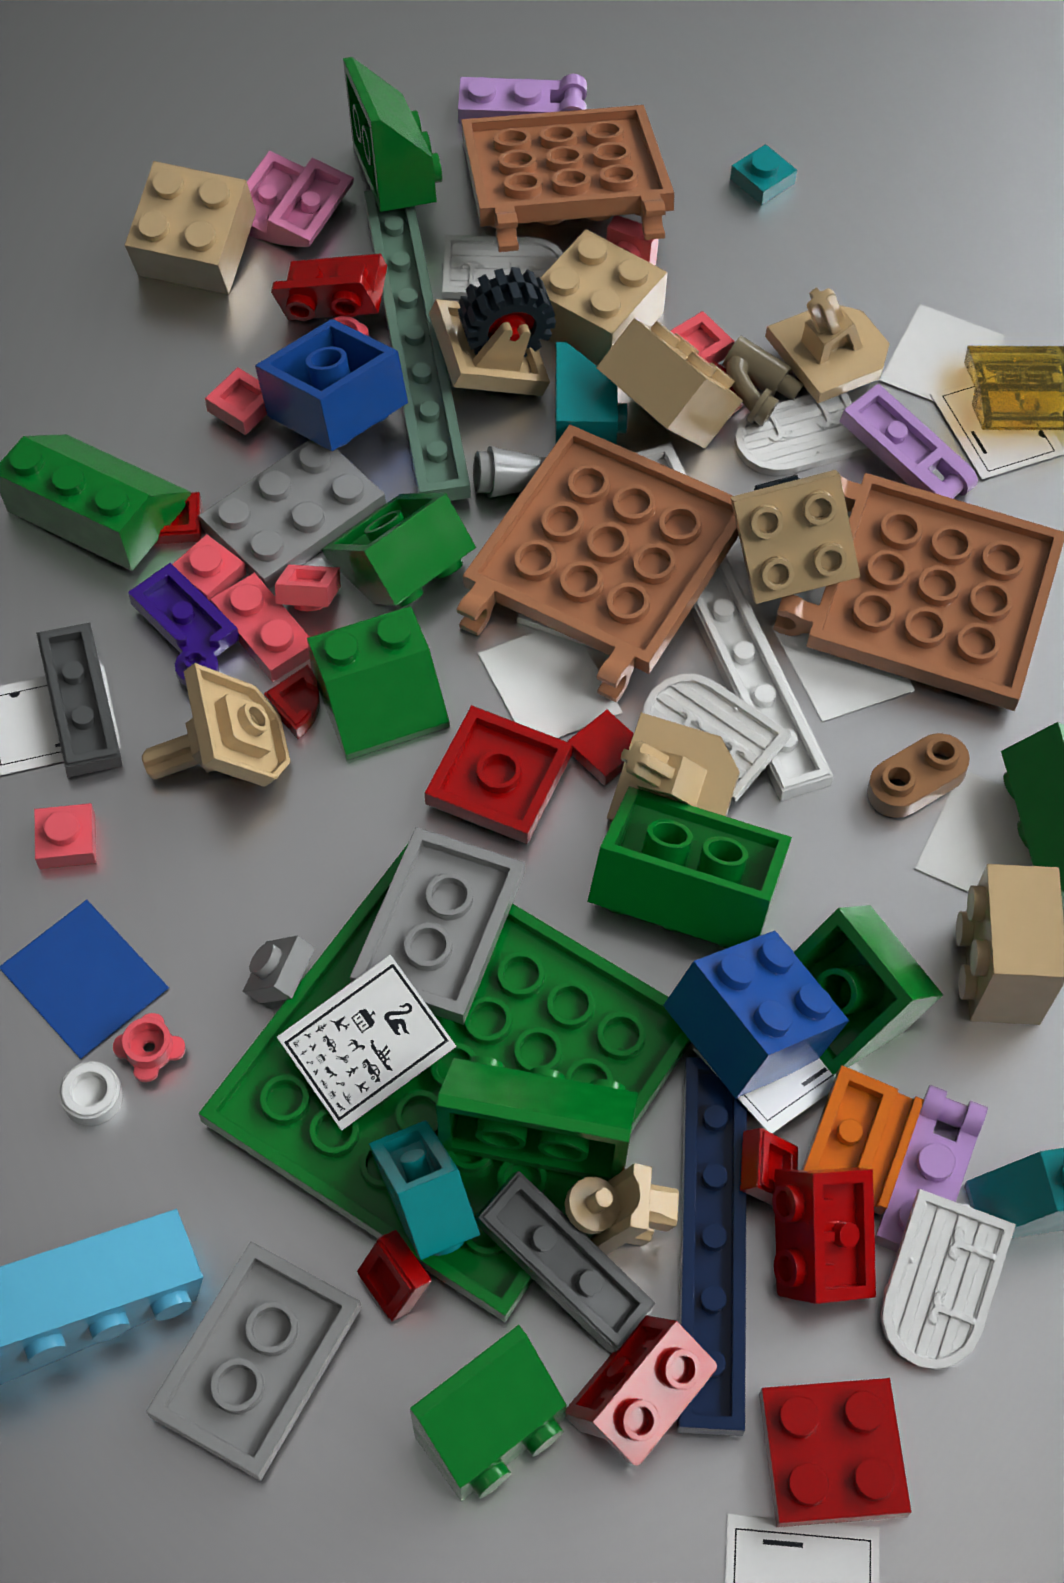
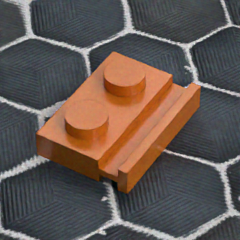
(864, 1127)

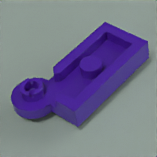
(184, 619)

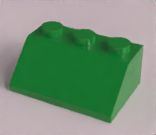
(389, 141)
(88, 496)
(1037, 786)
(688, 869)
(535, 1118)

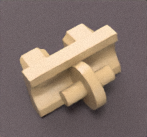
(622, 1208)

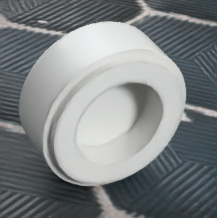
(91, 1093)

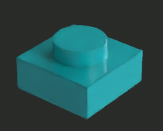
(763, 174)

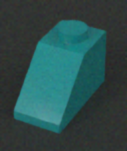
(586, 397)
(425, 1190)
(1024, 1193)

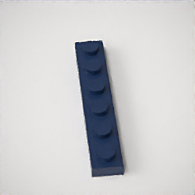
(714, 1248)

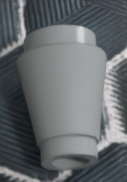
(503, 471)

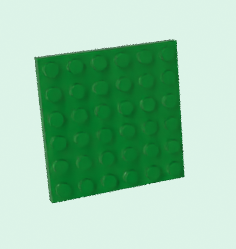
(535, 1007)

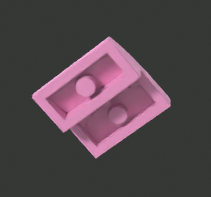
(294, 199)

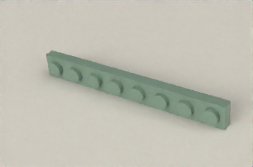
(407, 300)

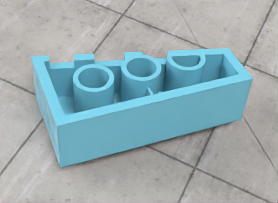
(94, 1291)

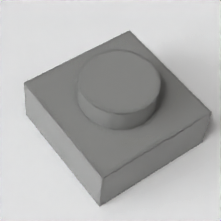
(278, 969)

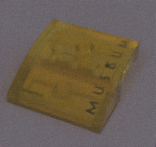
(1017, 386)

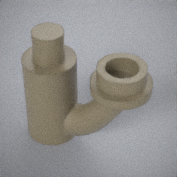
(753, 368)

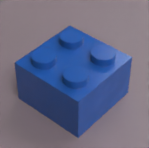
(332, 384)
(755, 1013)

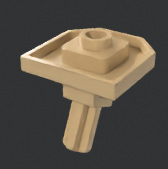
(830, 346)
(229, 732)
(677, 765)

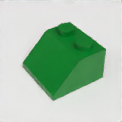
(402, 548)
(378, 682)
(869, 981)
(489, 1415)

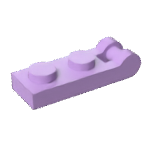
(506, 97)
(907, 444)
(931, 1160)

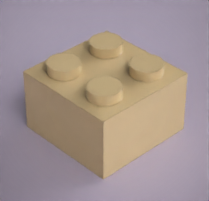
(191, 227)
(599, 292)
(671, 381)
(1012, 944)

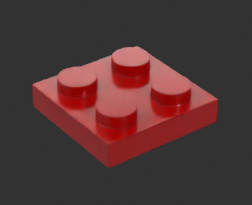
(498, 774)
(834, 1452)

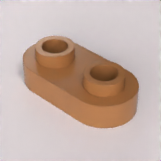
(922, 772)

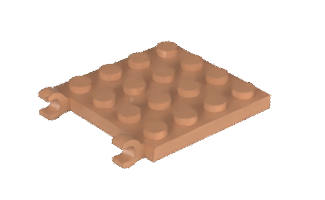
(566, 169)
(603, 553)
(939, 592)

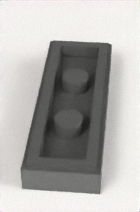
(79, 700)
(564, 1262)

